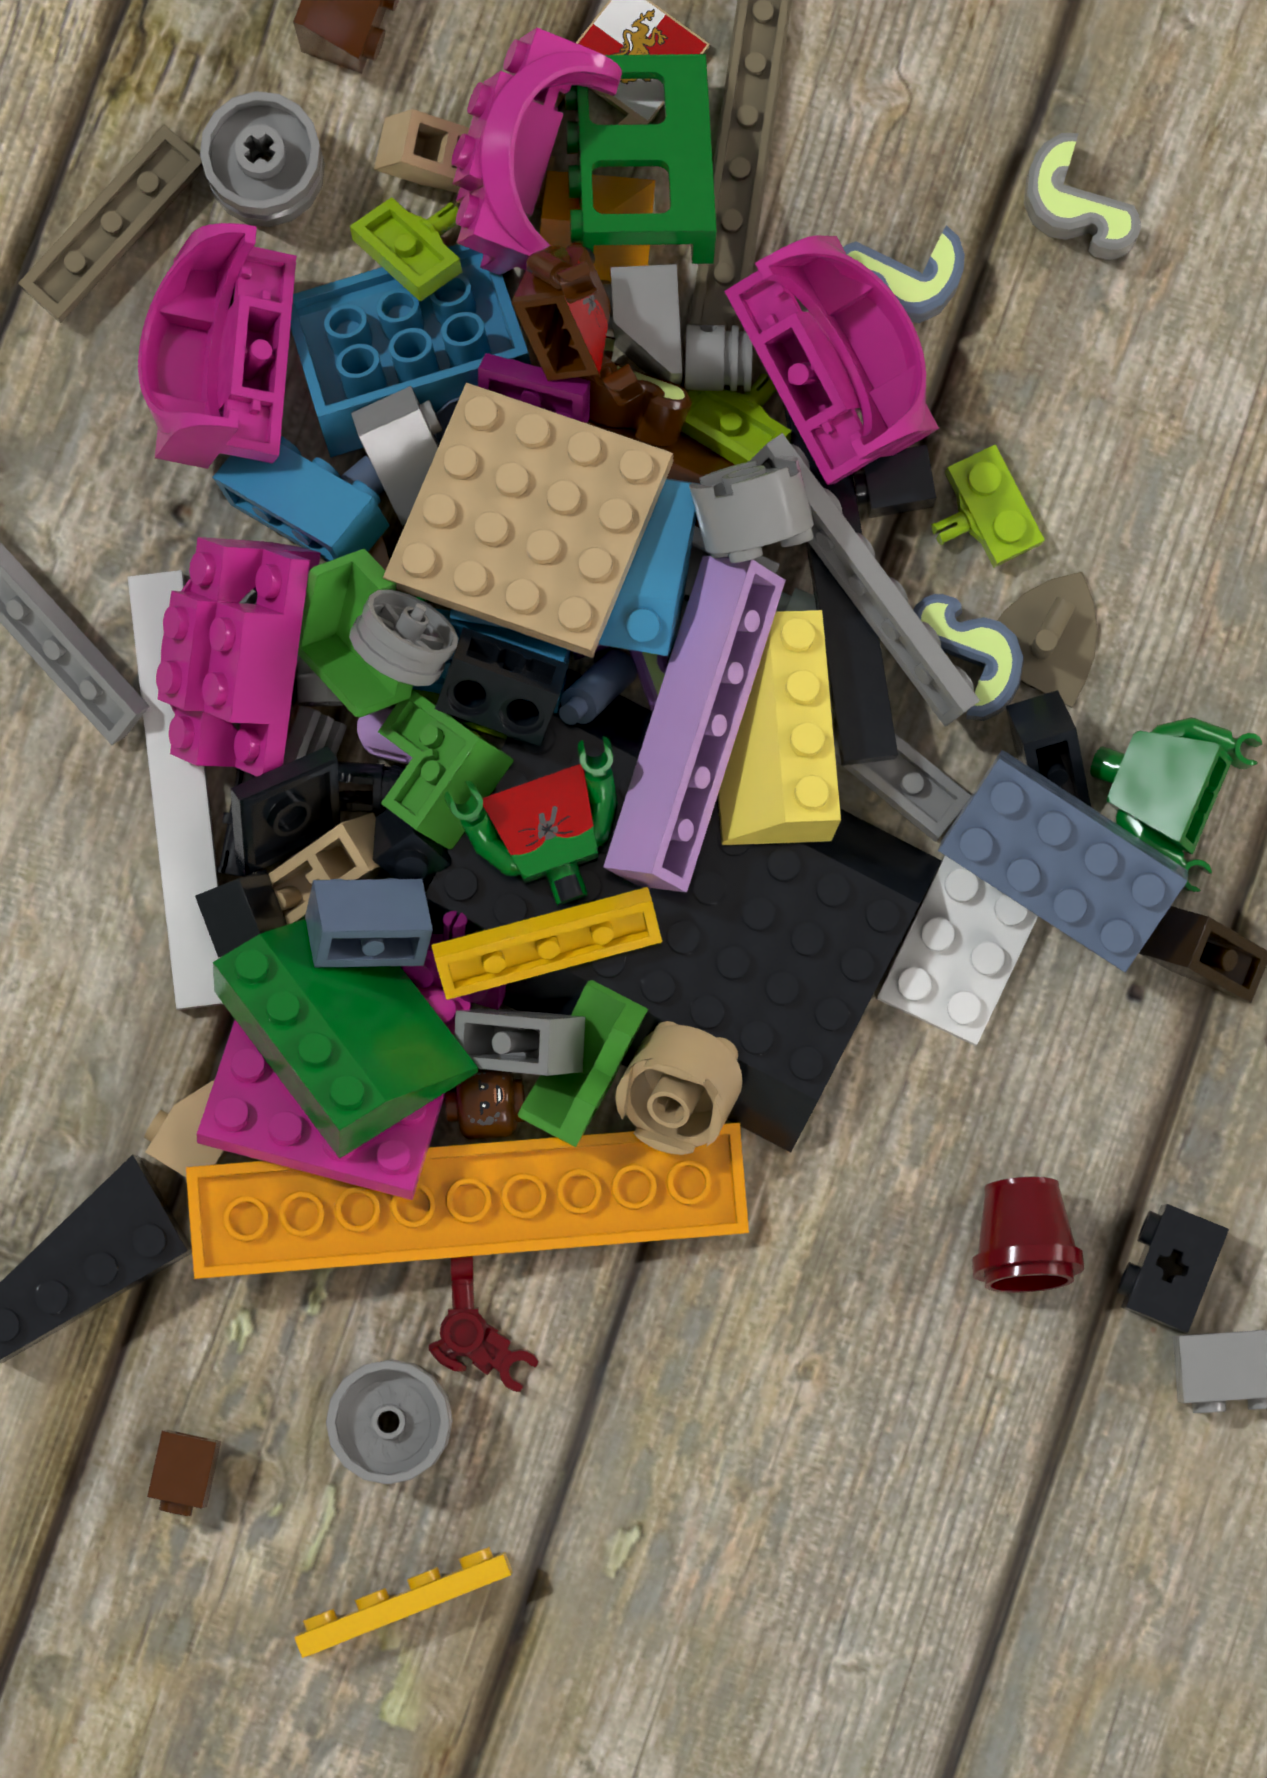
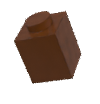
(183, 1472)

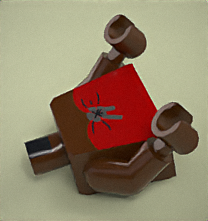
(568, 319)

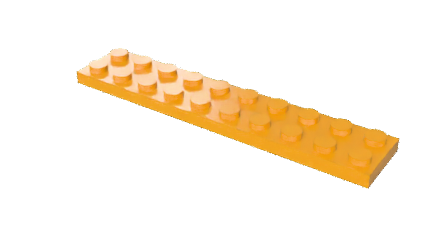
(467, 1204)

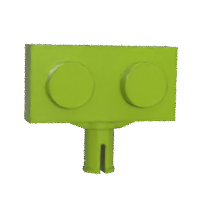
(409, 246)
(733, 421)
(989, 508)

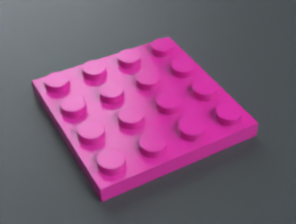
(260, 1119)

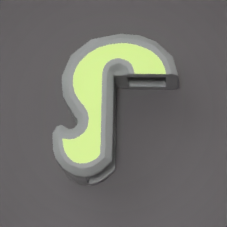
(1072, 212)

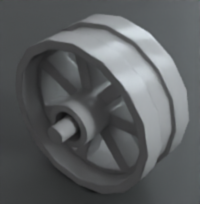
(403, 637)

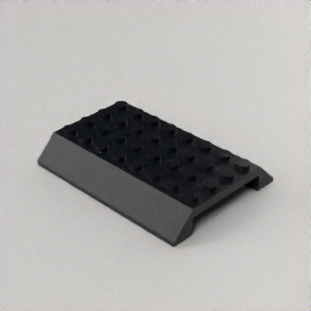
(759, 951)

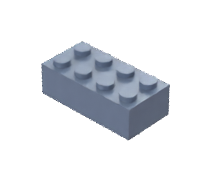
(1064, 861)

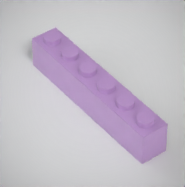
(694, 724)

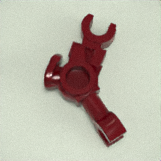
(468, 1334)

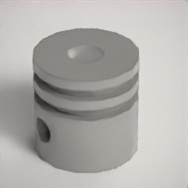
(717, 358)

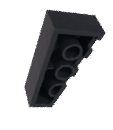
(90, 1258)

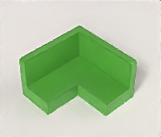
(331, 605)
(442, 759)
(569, 1101)

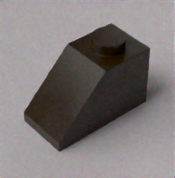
(1207, 953)

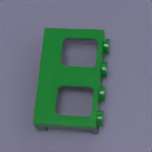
(677, 145)

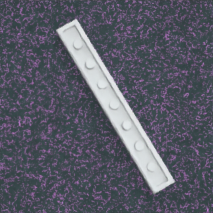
(179, 806)

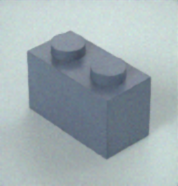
(368, 922)

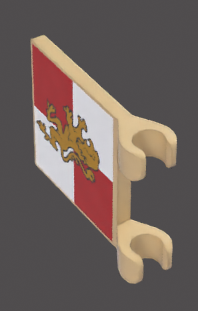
(638, 29)

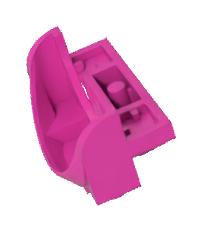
(512, 142)
(838, 358)
(216, 371)
(231, 657)

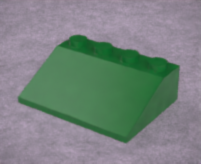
(343, 1040)

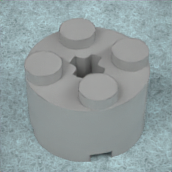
(752, 508)

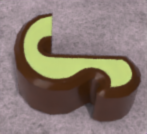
(653, 415)

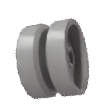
(257, 189)
(360, 1437)

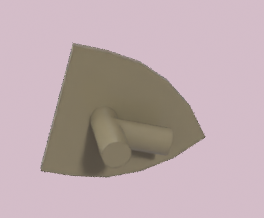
(1055, 635)

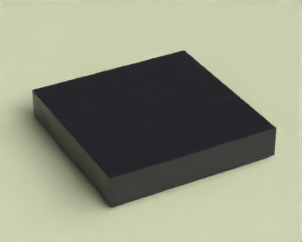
(285, 810)

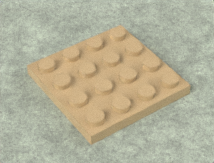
(529, 519)

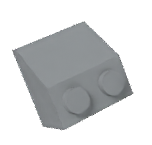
(647, 318)

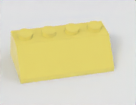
(783, 757)

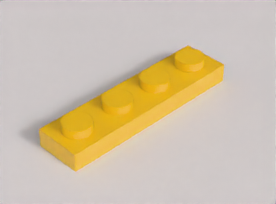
(547, 943)
(379, 1609)

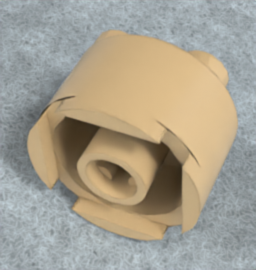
(679, 1088)

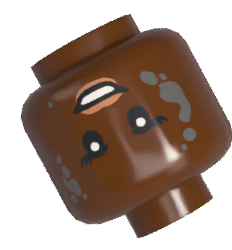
(486, 1104)

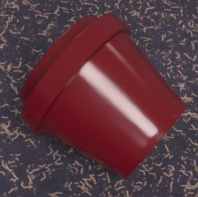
(1025, 1237)

